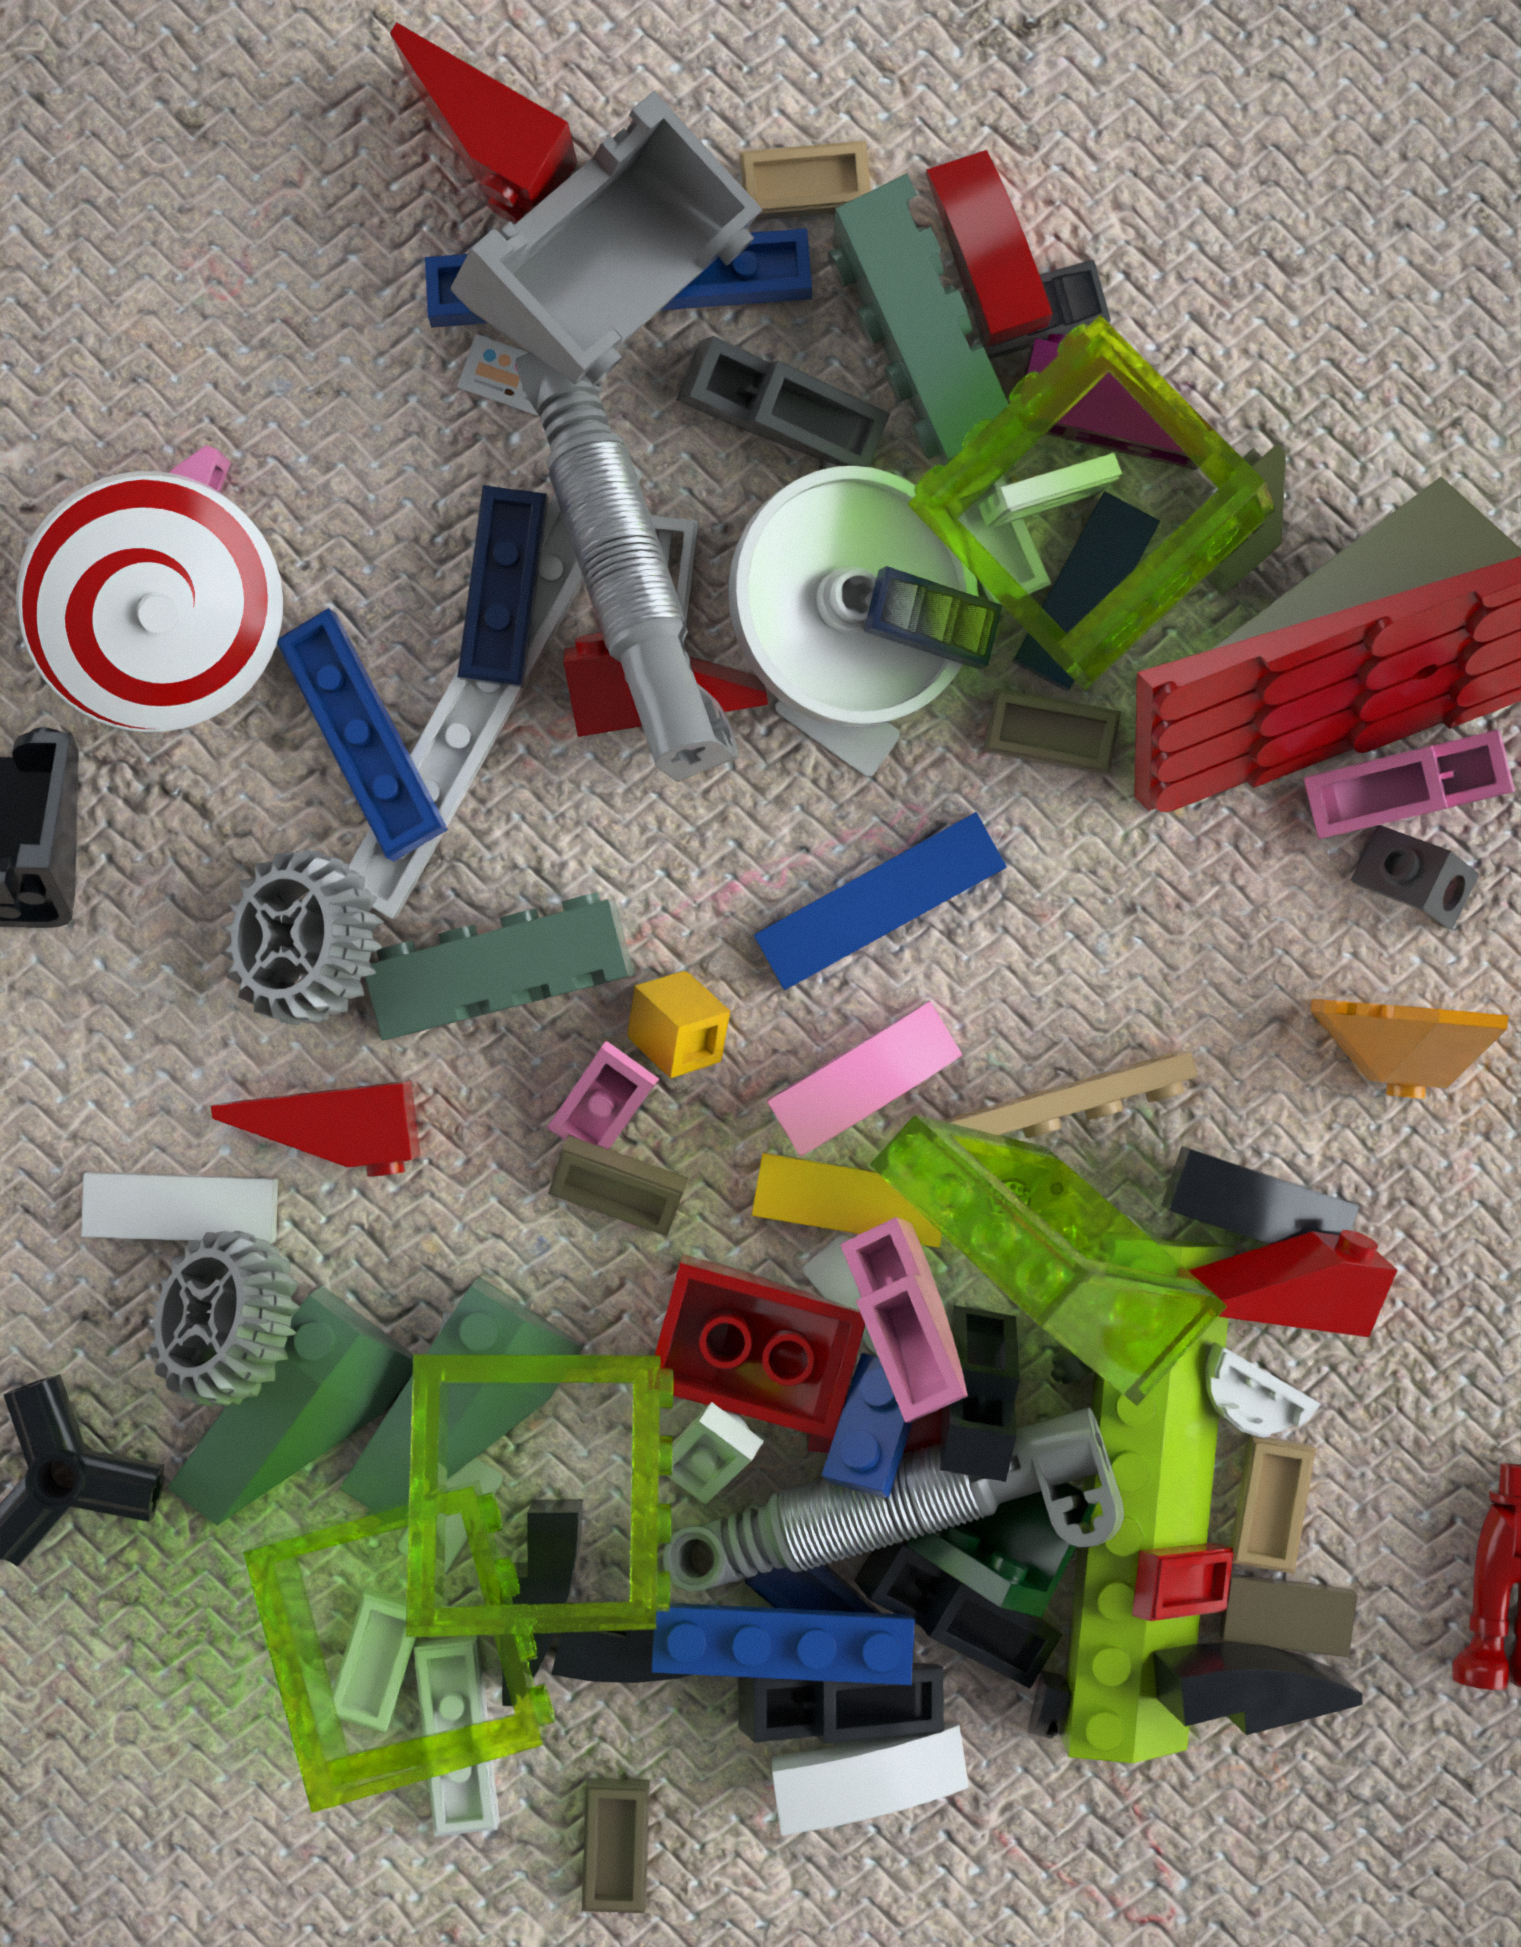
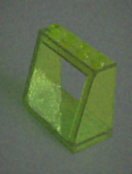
(1168, 571)
(1054, 1248)
(428, 1487)
(326, 1766)

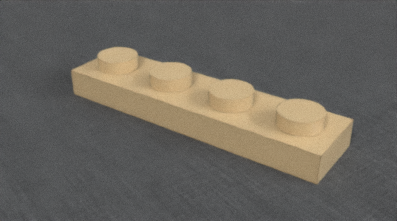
(1096, 1095)

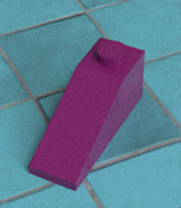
(1108, 416)

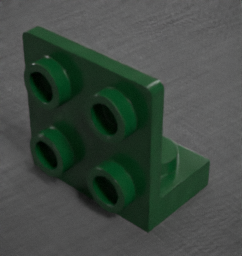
(1009, 1554)

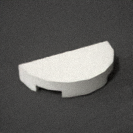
(1252, 1397)

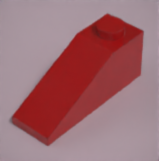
(604, 700)
(345, 1125)
(1305, 1283)

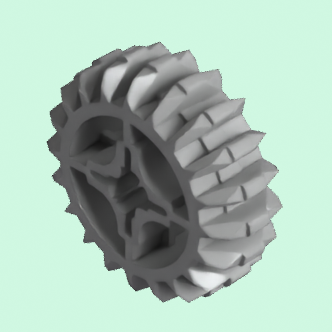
(286, 937)
(223, 1318)

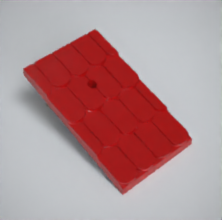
(1362, 652)

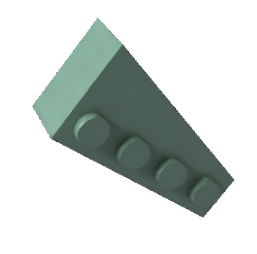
(914, 317)
(498, 968)

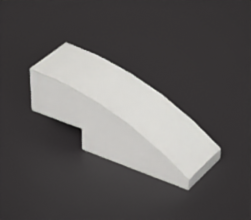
(866, 1778)

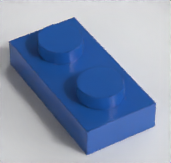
(868, 1434)

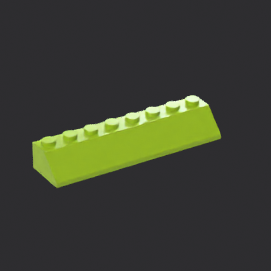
(1165, 1480)

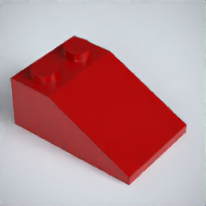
(502, 137)
(759, 1347)

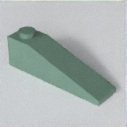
(330, 1386)
(478, 1412)

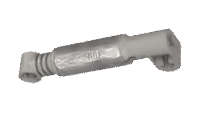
(631, 587)
(833, 1522)

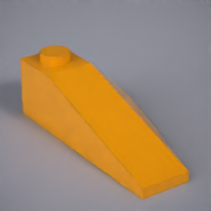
(1409, 1044)

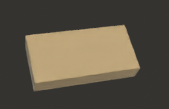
(805, 178)
(1272, 1503)

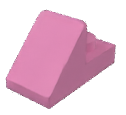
(604, 1098)

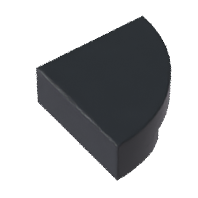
(1049, 1704)

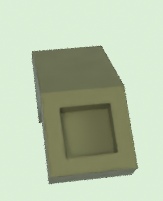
(1267, 535)

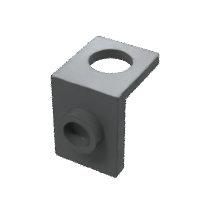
(1415, 874)

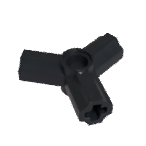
(102, 1480)

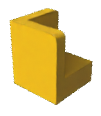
(678, 1023)

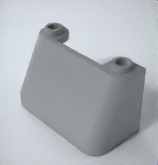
(609, 245)

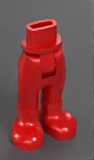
(1495, 1573)

